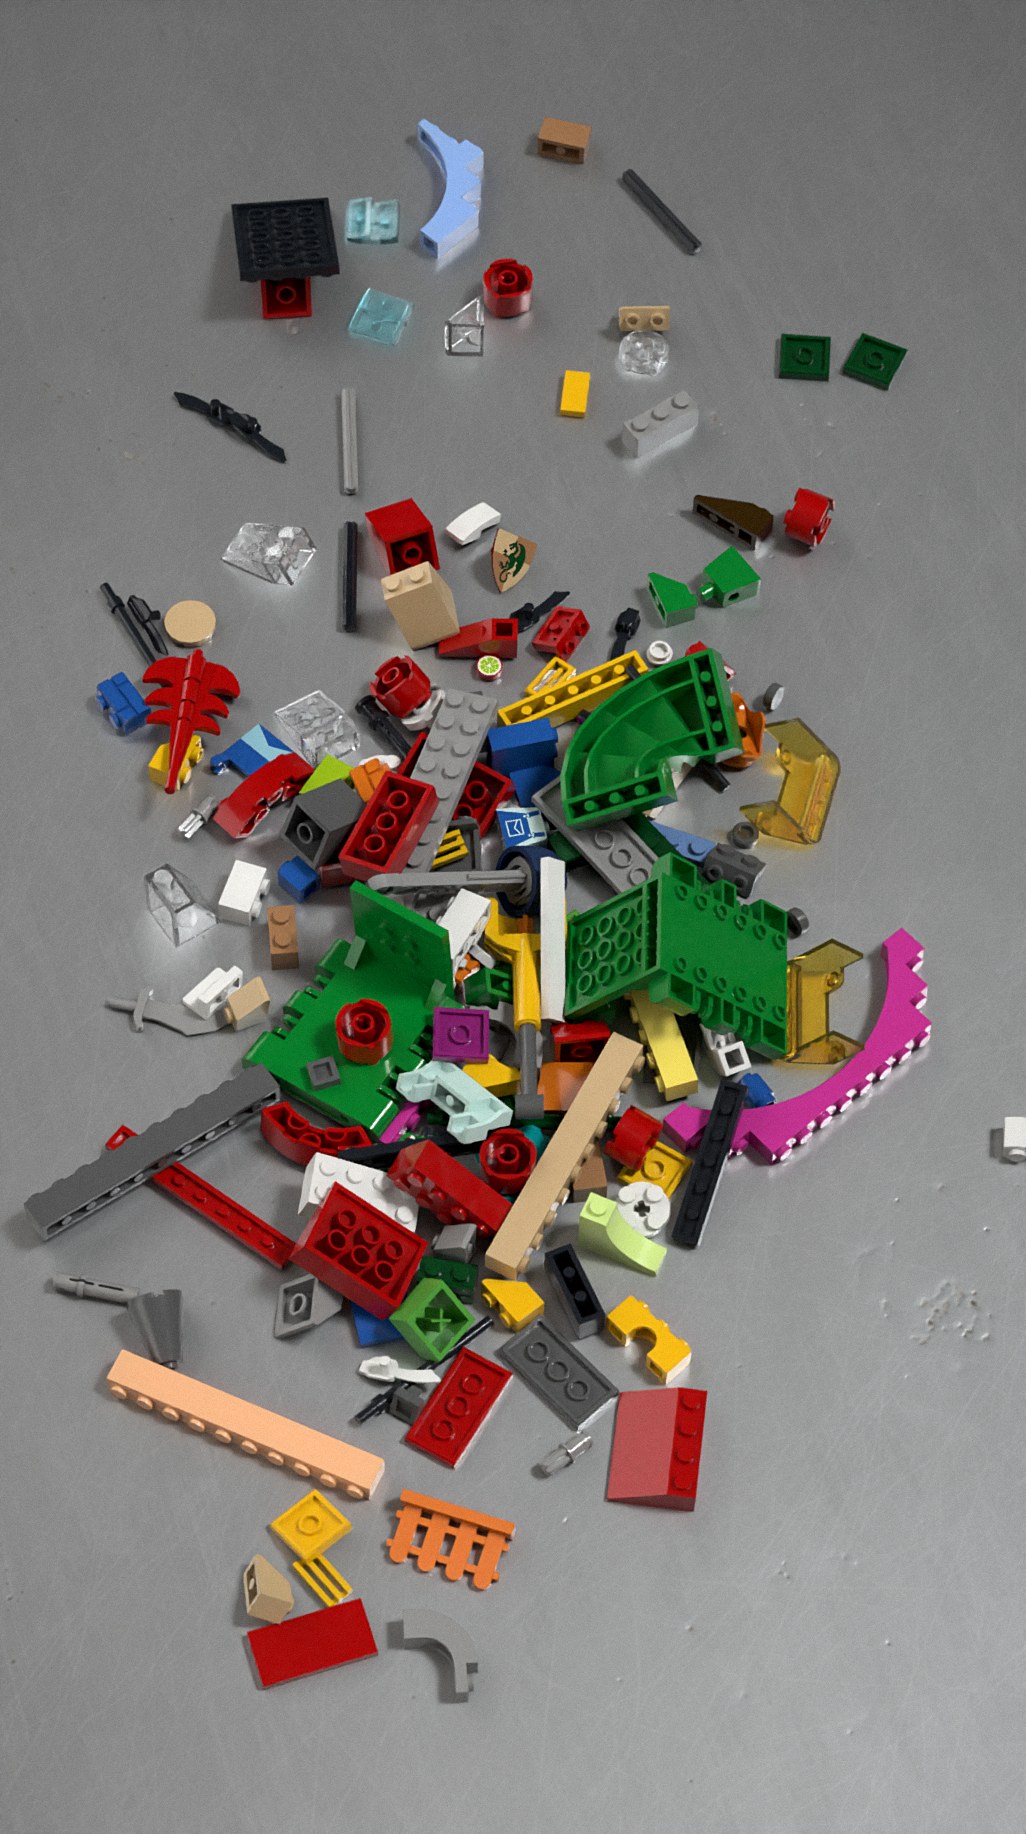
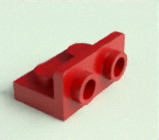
(562, 632)

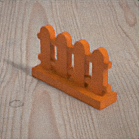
(438, 1527)

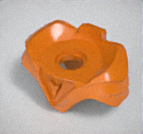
(753, 725)

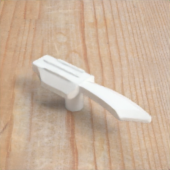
(388, 1370)

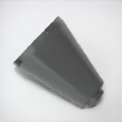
(160, 1325)

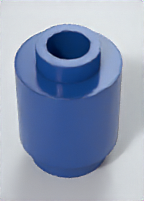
(759, 1093)

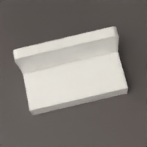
(213, 991)

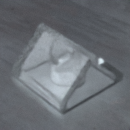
(466, 330)

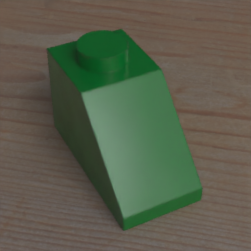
(671, 600)
(488, 988)

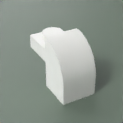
(725, 1052)

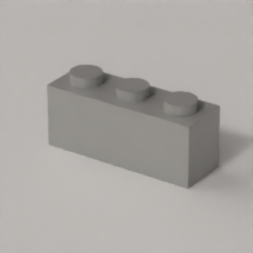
(660, 423)

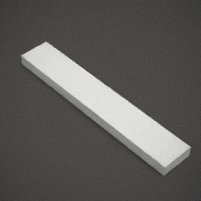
(552, 940)

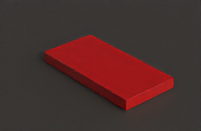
(458, 1407)
(312, 1643)

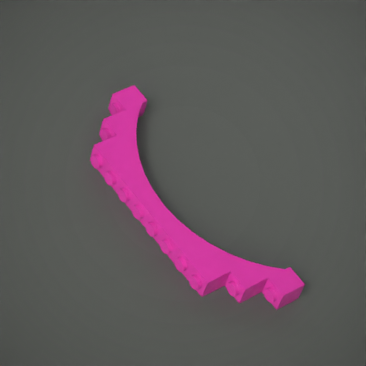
(781, 1126)

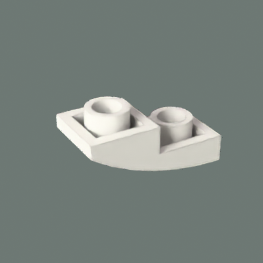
(470, 523)

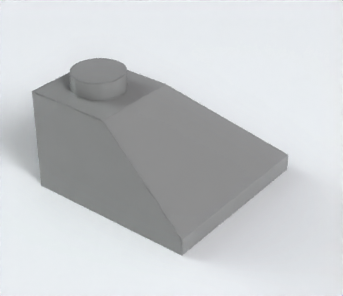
(305, 1305)

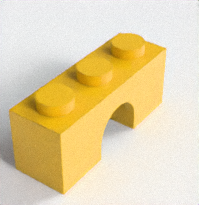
(634, 1321)

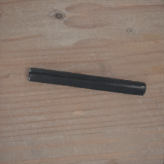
(661, 211)
(349, 576)

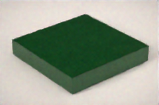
(804, 357)
(875, 361)

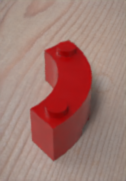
(251, 799)
(300, 1141)

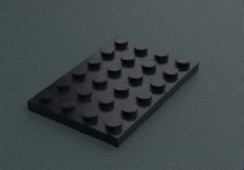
(284, 239)

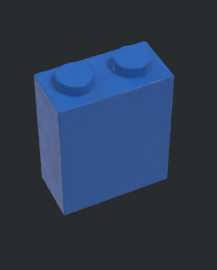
(521, 746)

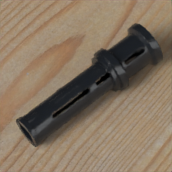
(380, 721)

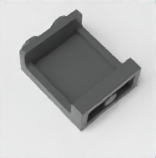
(470, 833)

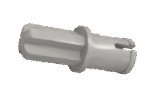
(198, 817)
(566, 1453)

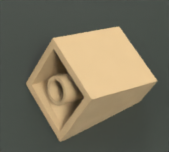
(421, 605)

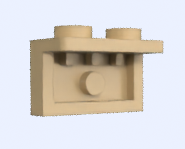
(644, 318)

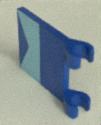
(250, 752)

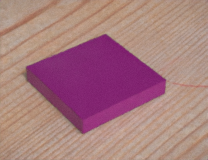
(460, 1035)

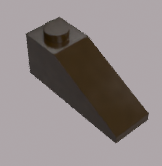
(736, 518)

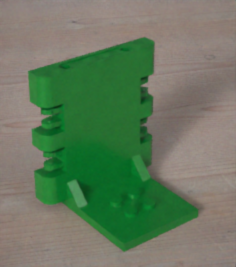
(689, 951)
(392, 960)

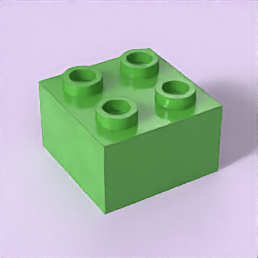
(432, 1319)

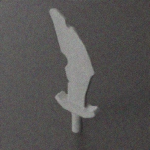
(177, 1016)

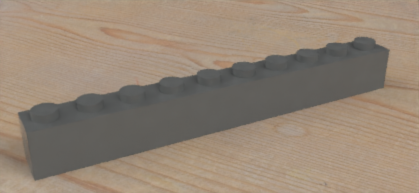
(151, 1151)

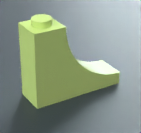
(609, 1235)

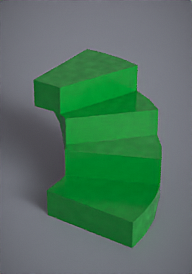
(644, 733)

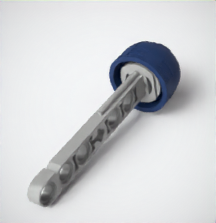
(515, 878)

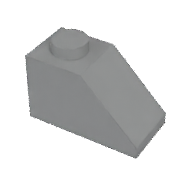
(456, 1243)

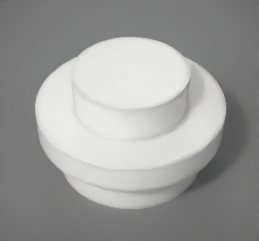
(659, 653)

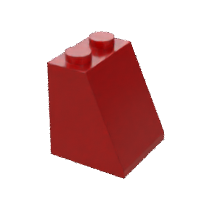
(286, 298)
(402, 536)

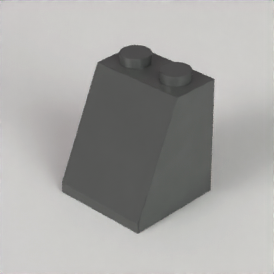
(322, 821)

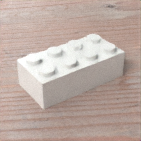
(363, 1181)

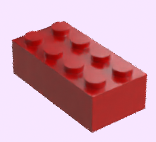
(389, 827)
(448, 1188)

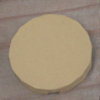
(190, 623)

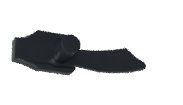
(214, 411)
(250, 429)
(529, 615)
(145, 617)
(625, 630)

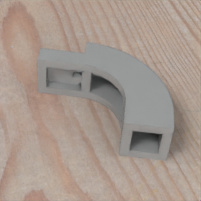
(503, 1023)
(445, 1635)

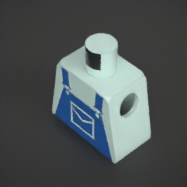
(522, 827)

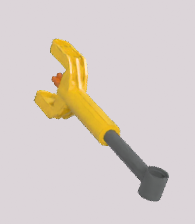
(524, 953)

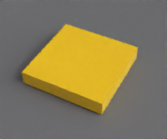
(662, 1168)
(311, 1526)

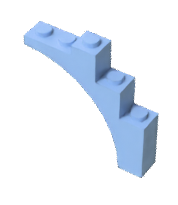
(457, 213)

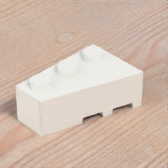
(466, 921)

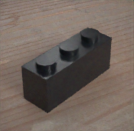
(574, 1291)

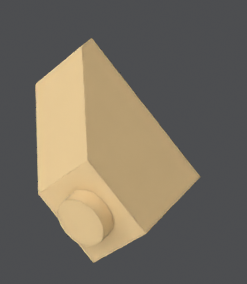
(247, 1005)
(266, 1591)

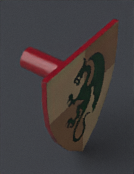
(510, 558)

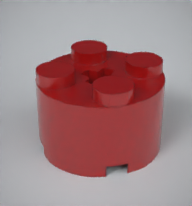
(507, 288)
(809, 517)
(400, 686)
(364, 1031)
(633, 1138)
(507, 1161)

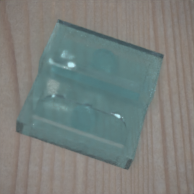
(373, 222)
(381, 316)

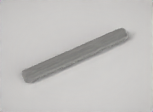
(349, 441)

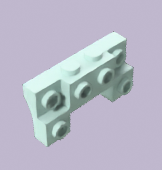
(468, 1103)

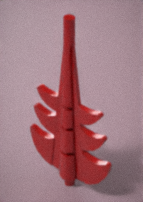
(188, 698)

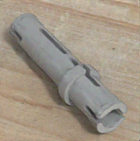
(86, 1286)

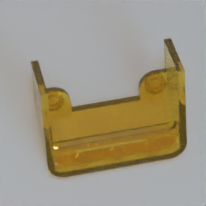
(806, 788)
(809, 984)

